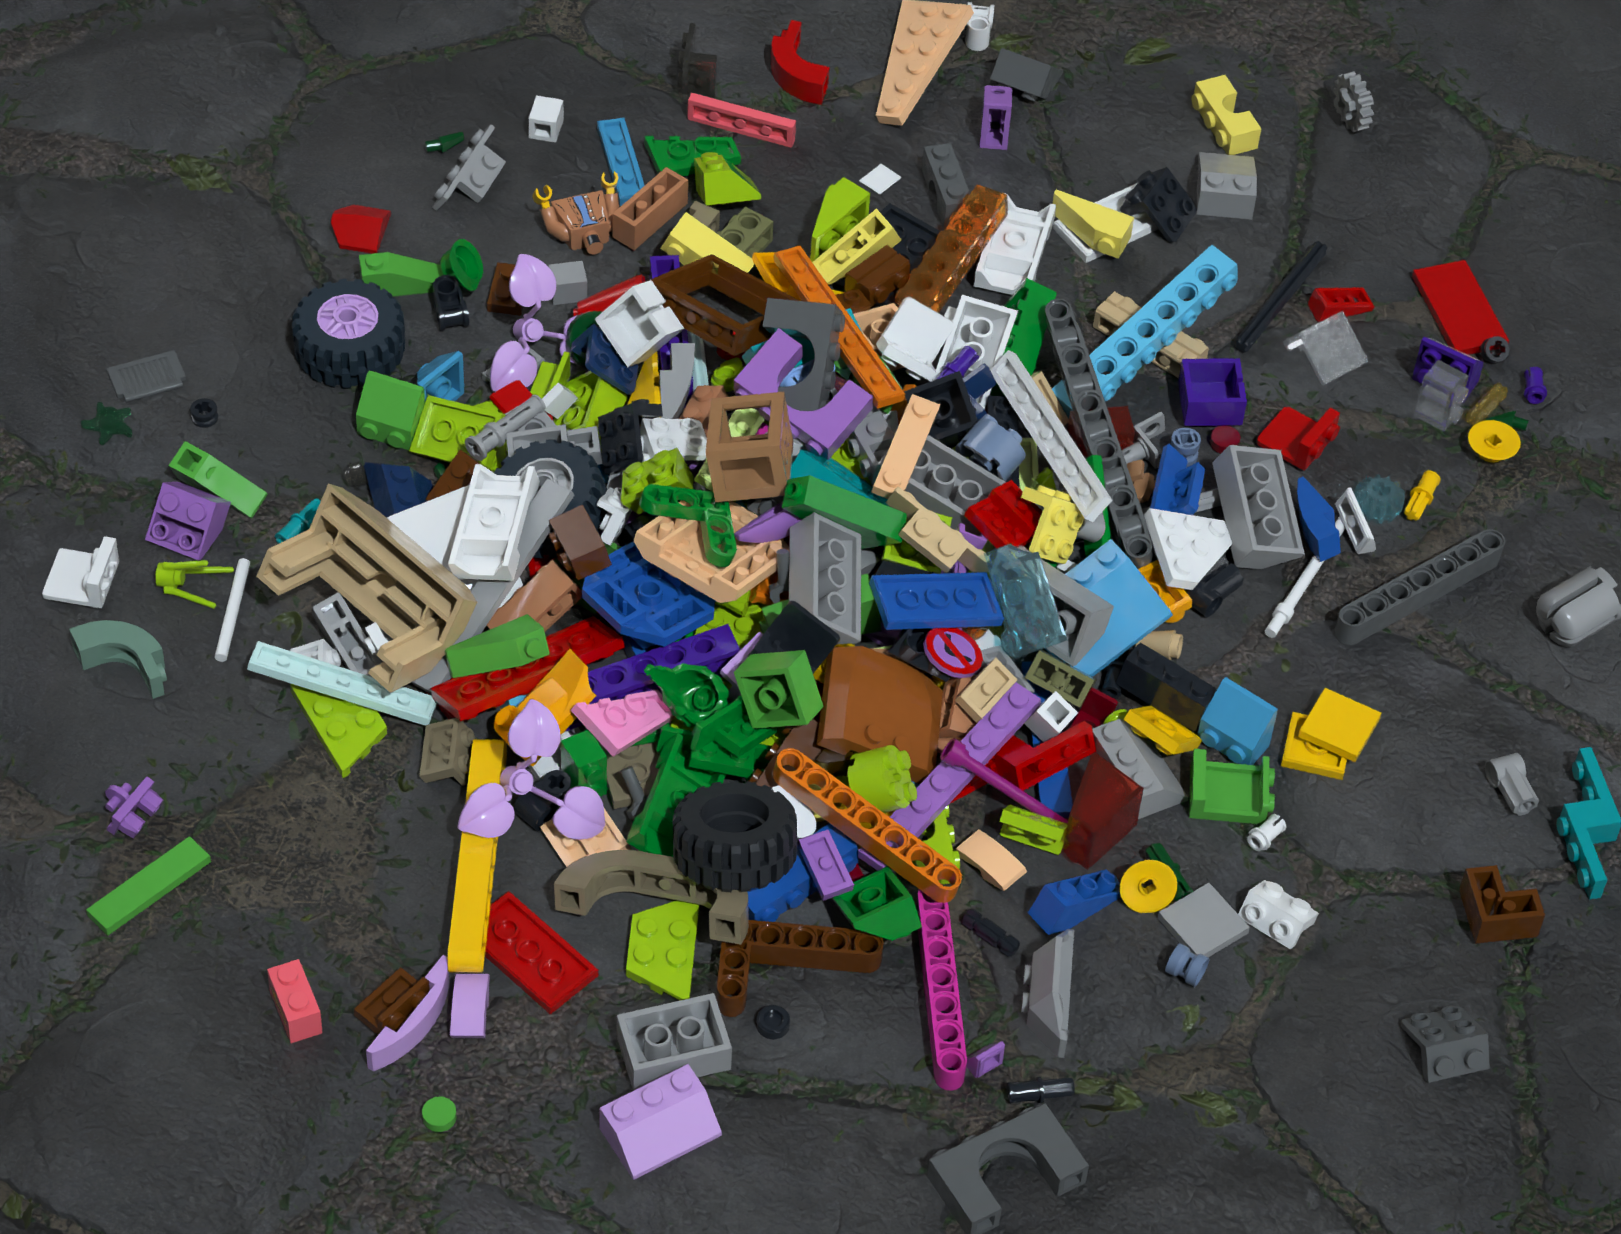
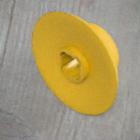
(1502, 436)
(1153, 897)

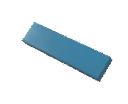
(620, 157)

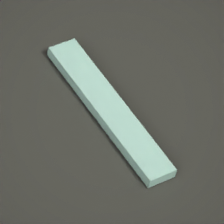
(341, 683)

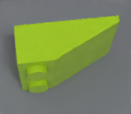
(841, 210)

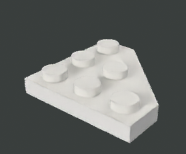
(1186, 545)

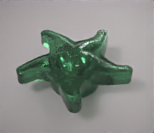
(108, 422)

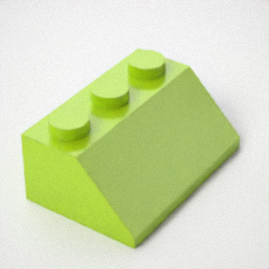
(594, 399)

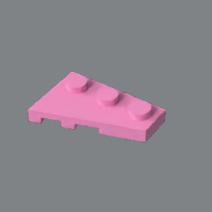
(624, 721)

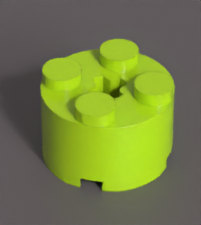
(883, 778)

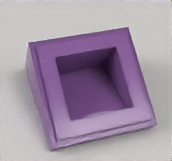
(986, 1059)

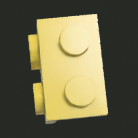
(1057, 524)

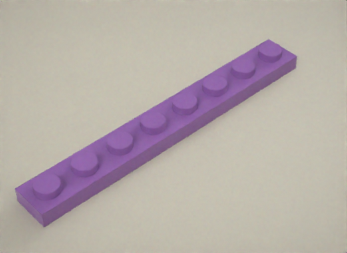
(948, 781)

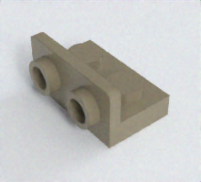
(446, 751)

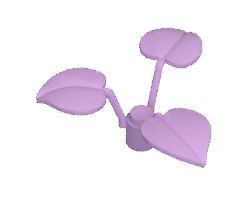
(528, 285)
(488, 810)

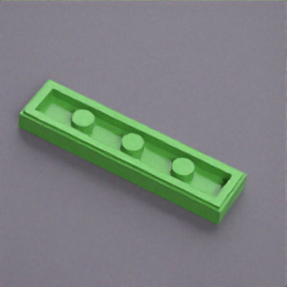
(148, 886)

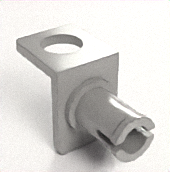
(1142, 445)

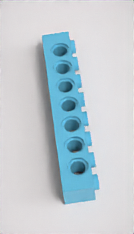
(1189, 284)

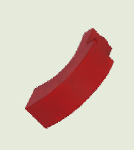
(794, 74)

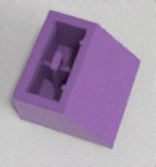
(186, 519)

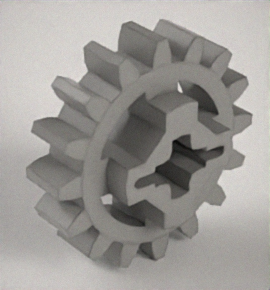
(1353, 101)

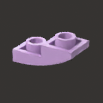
(469, 1006)

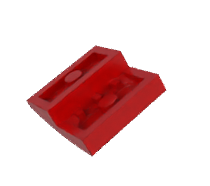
(1005, 516)

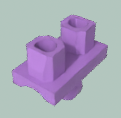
(125, 818)

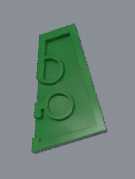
(680, 154)

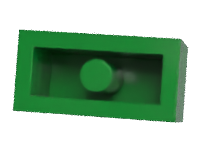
(585, 762)

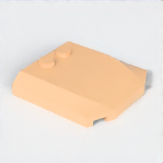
(679, 550)

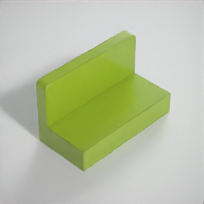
(550, 374)

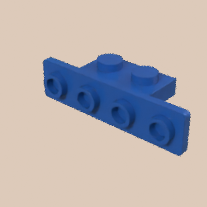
(1176, 486)

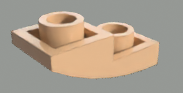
(992, 860)

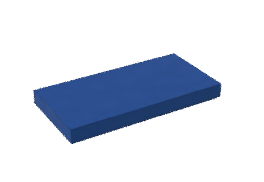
(936, 600)

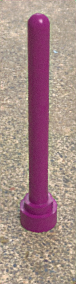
(956, 754)

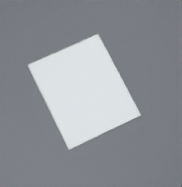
(880, 179)

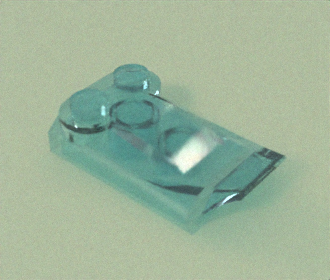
(1025, 601)

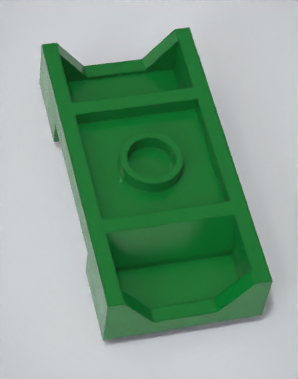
(675, 779)

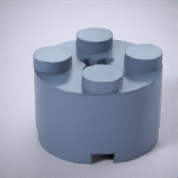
(992, 447)

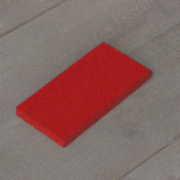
(1458, 306)
(535, 954)

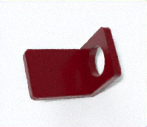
(1095, 708)

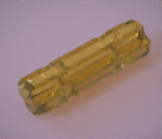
(1487, 404)

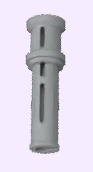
(494, 433)

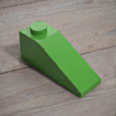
(399, 273)
(498, 648)

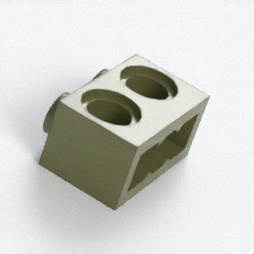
(748, 232)

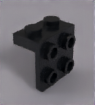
(1163, 201)
(622, 436)
(798, 630)

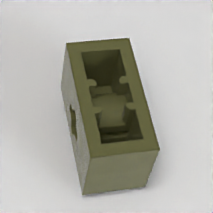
(1060, 677)

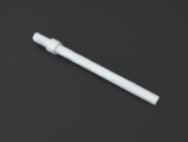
(1285, 610)

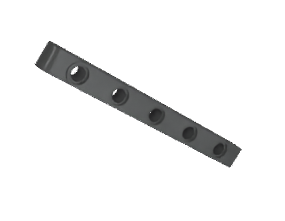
(1098, 430)

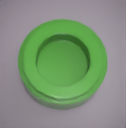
(439, 1114)

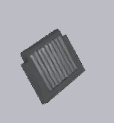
(147, 376)

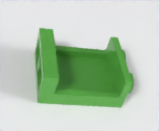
(1230, 790)

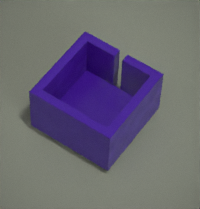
(1212, 392)

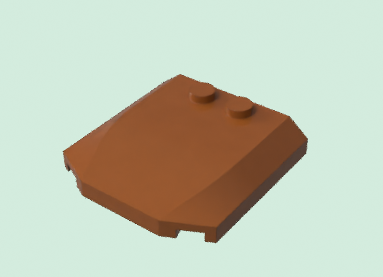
(878, 704)

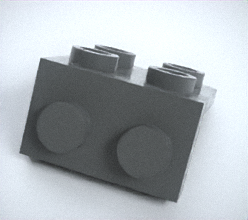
(1449, 1043)

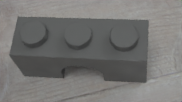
(945, 175)

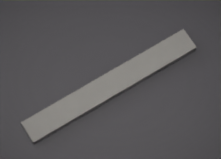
(489, 594)

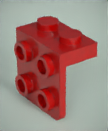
(1300, 436)

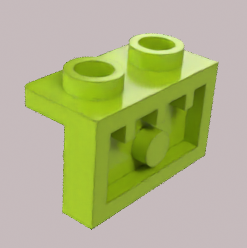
(1033, 829)

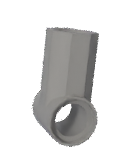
(1510, 776)

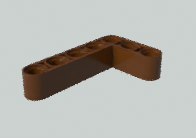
(788, 953)

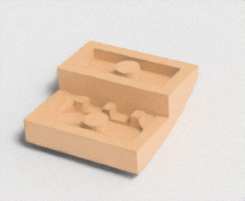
(575, 849)

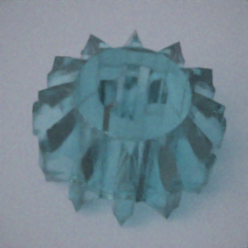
(1380, 498)

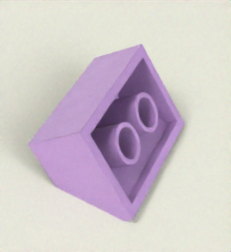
(659, 1122)

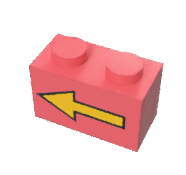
(294, 1001)

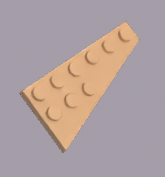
(919, 47)

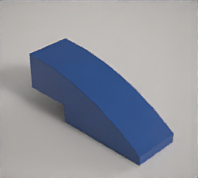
(1317, 522)

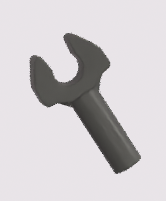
(783, 576)
(636, 792)

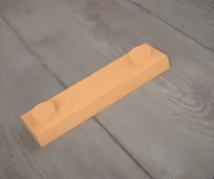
(906, 446)

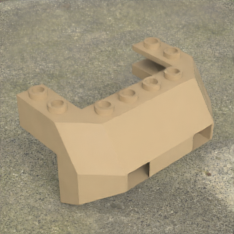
(382, 577)

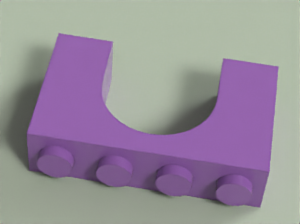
(819, 429)

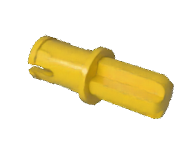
(1422, 495)

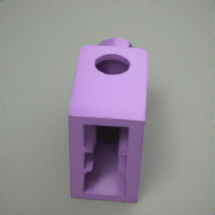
(996, 108)

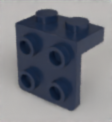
(604, 360)

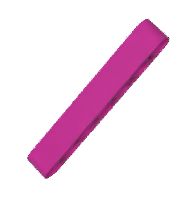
(941, 997)

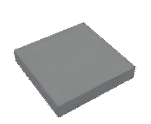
(1203, 921)

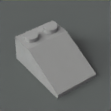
(1226, 185)

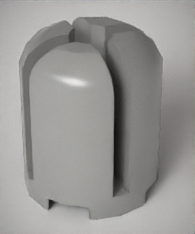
(1579, 607)

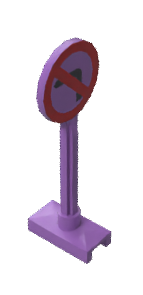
(951, 648)

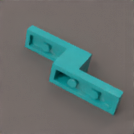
(1589, 823)

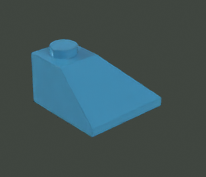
(443, 376)

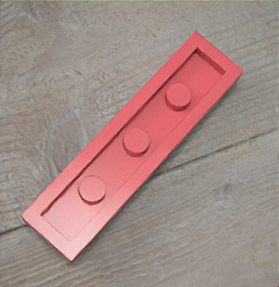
(741, 120)

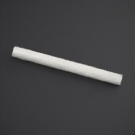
(232, 610)

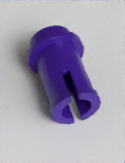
(1535, 390)

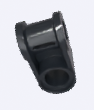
(449, 303)
(538, 810)

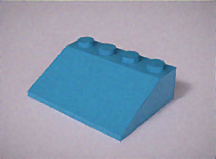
(1136, 604)

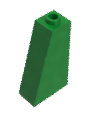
(873, 520)

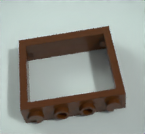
(708, 322)

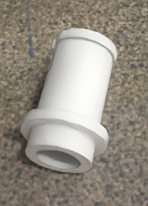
(1261, 836)

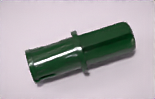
(1157, 852)

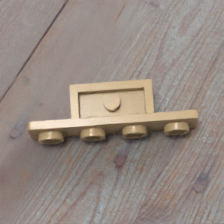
(933, 537)

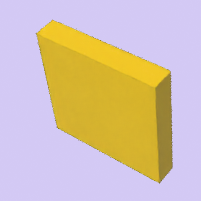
(1339, 724)
(1309, 757)

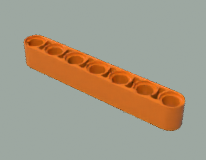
(871, 839)

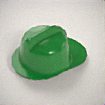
(463, 263)

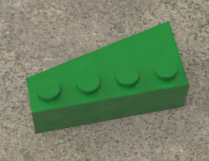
(1029, 325)

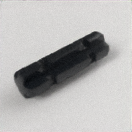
(991, 932)

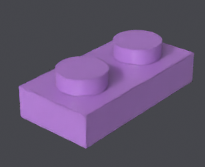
(825, 865)

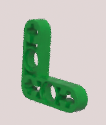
(704, 509)

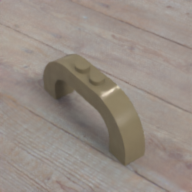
(652, 875)

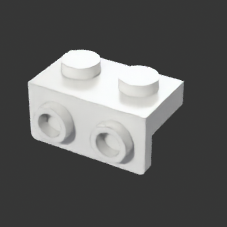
(1277, 913)

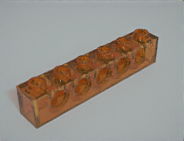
(956, 248)

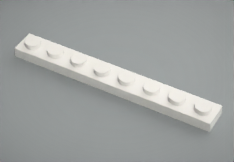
(1051, 436)

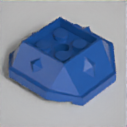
(645, 600)

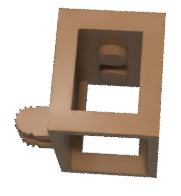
(753, 463)

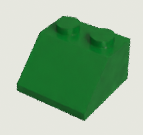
(880, 906)

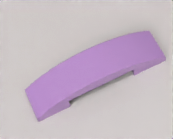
(393, 1045)

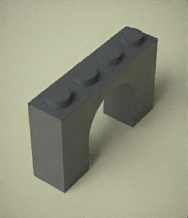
(821, 326)
(1032, 1136)

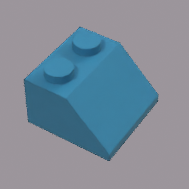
(1237, 723)

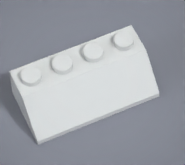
(983, 328)

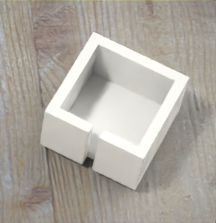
(639, 323)

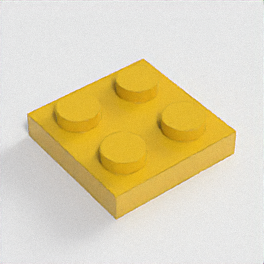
(1162, 729)

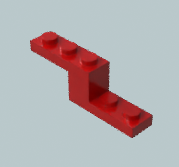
(1029, 765)

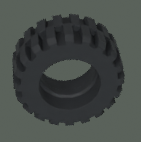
(734, 836)

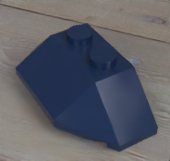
(396, 487)

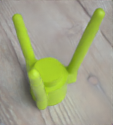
(173, 574)

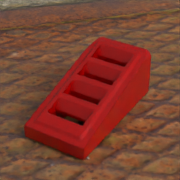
(1330, 301)

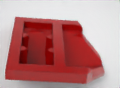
(360, 227)

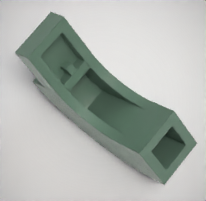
(123, 643)

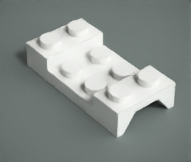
(1015, 249)
(492, 525)

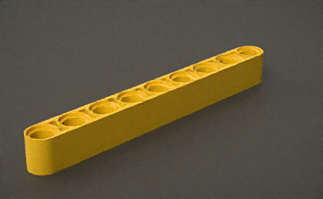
(475, 869)

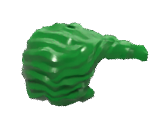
(689, 691)

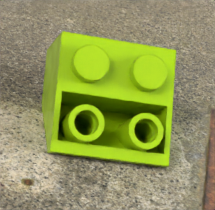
(664, 469)

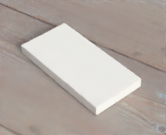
(1141, 226)

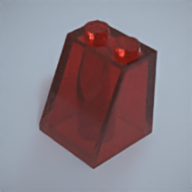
(1102, 812)

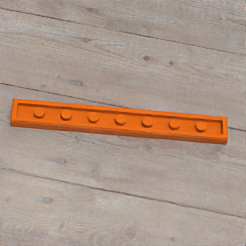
(854, 347)

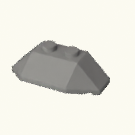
(1050, 992)

